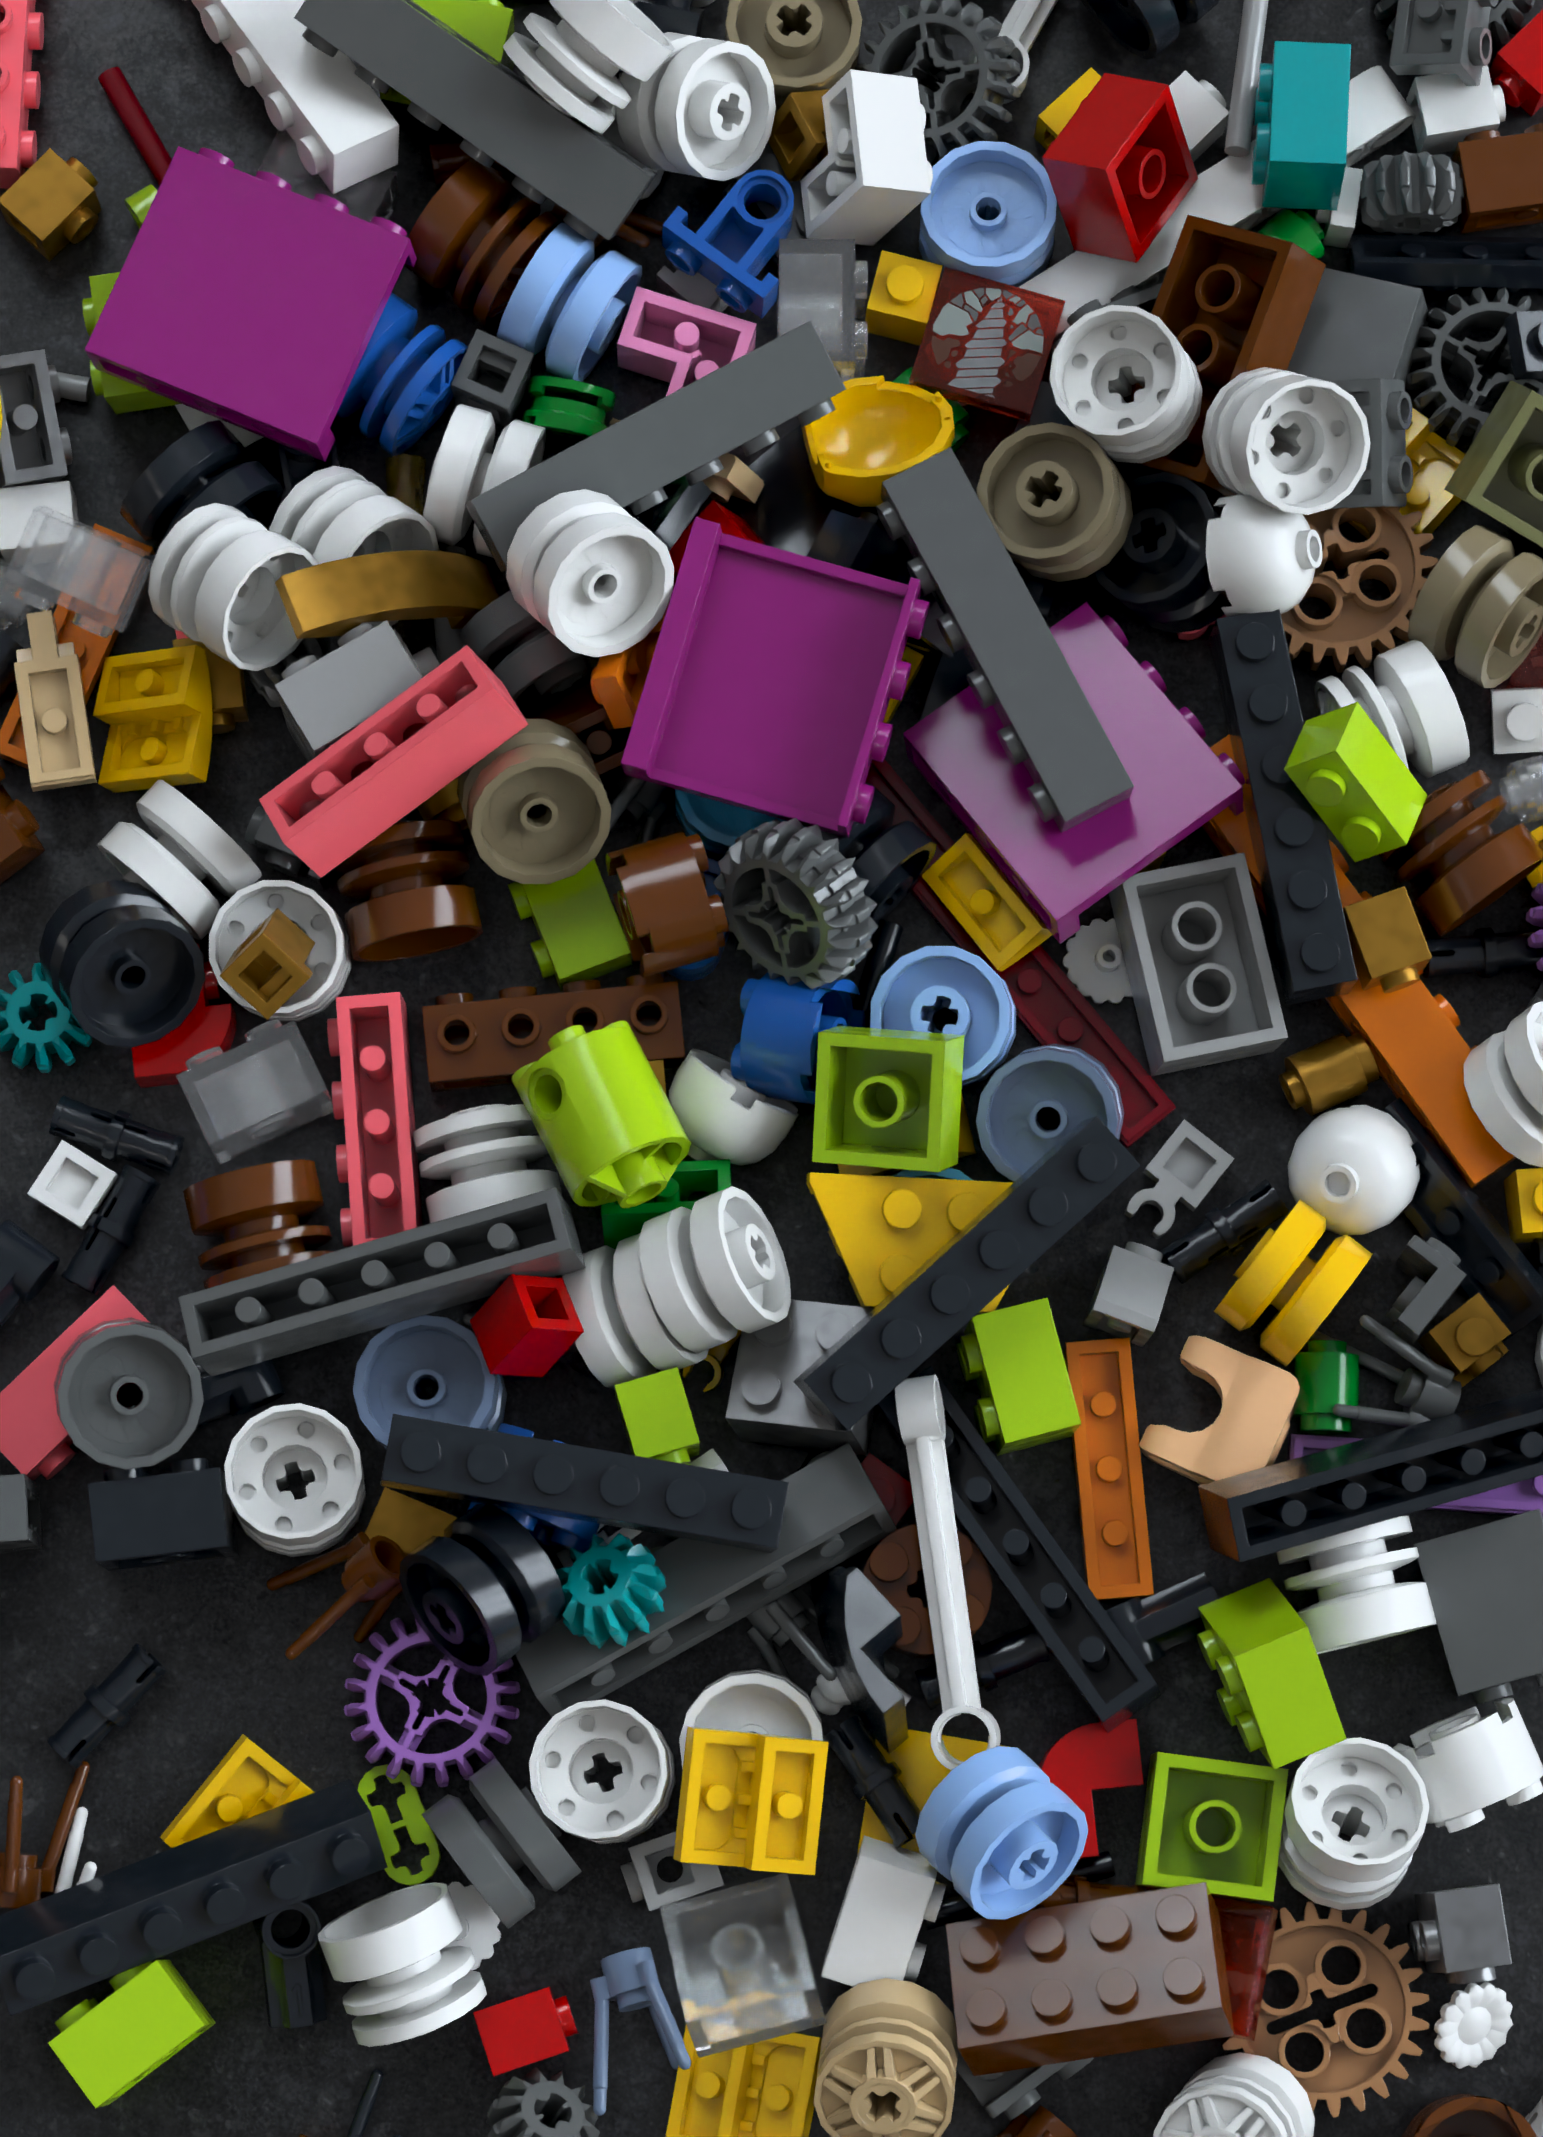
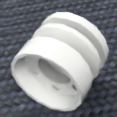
(585, 53)
(1101, 362)
(1314, 444)
(345, 516)
(220, 587)
(1407, 705)
(305, 908)
(484, 1158)
(288, 1442)
(1358, 1587)
(569, 1753)
(1359, 1792)
(401, 1964)
(1239, 2099)

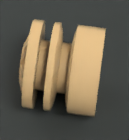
(887, 2062)

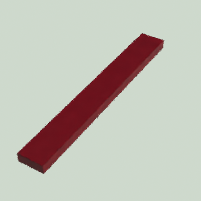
(1043, 995)

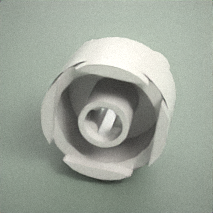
(1475, 1764)

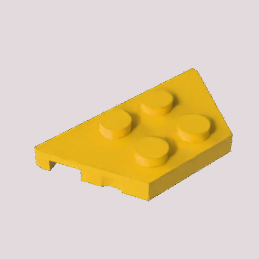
(895, 1224)

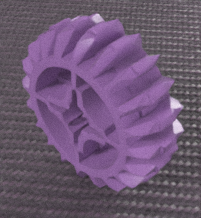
(405, 1750)

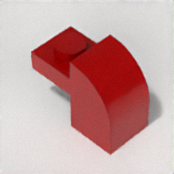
(202, 1029)
(1094, 1761)

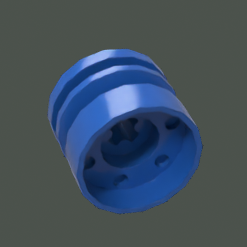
(402, 378)

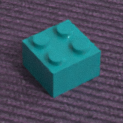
(1302, 125)

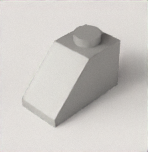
(1130, 1293)

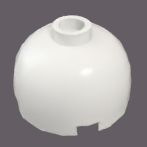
(1260, 555)
(724, 1114)
(1354, 1169)

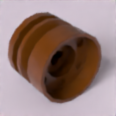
(476, 237)
(1464, 853)
(409, 903)
(257, 1217)

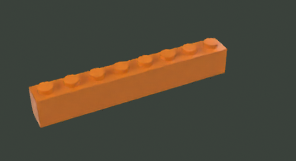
(1405, 1029)

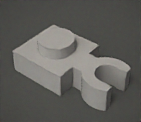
(1183, 1172)

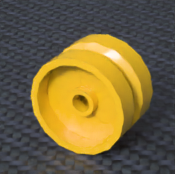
(1292, 1282)

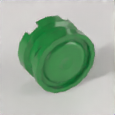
(568, 408)

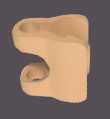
(1251, 1423)

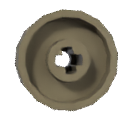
(801, 41)
(1056, 501)
(1481, 606)
(536, 805)

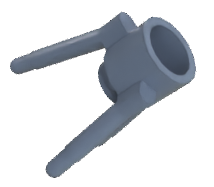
(634, 1983)

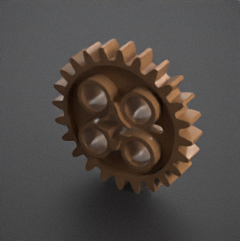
(1355, 620)
(1344, 2066)

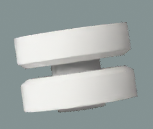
(700, 110)
(468, 468)
(590, 573)
(185, 853)
(1507, 1085)
(714, 1269)
(619, 1322)
(754, 1703)

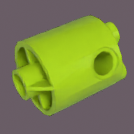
(603, 1116)

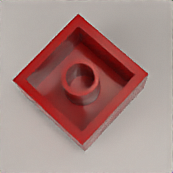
(1120, 167)

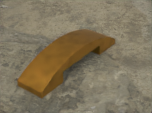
(384, 587)

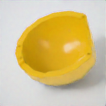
(874, 436)

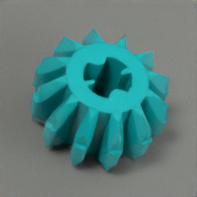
(22, 1034)
(611, 1590)

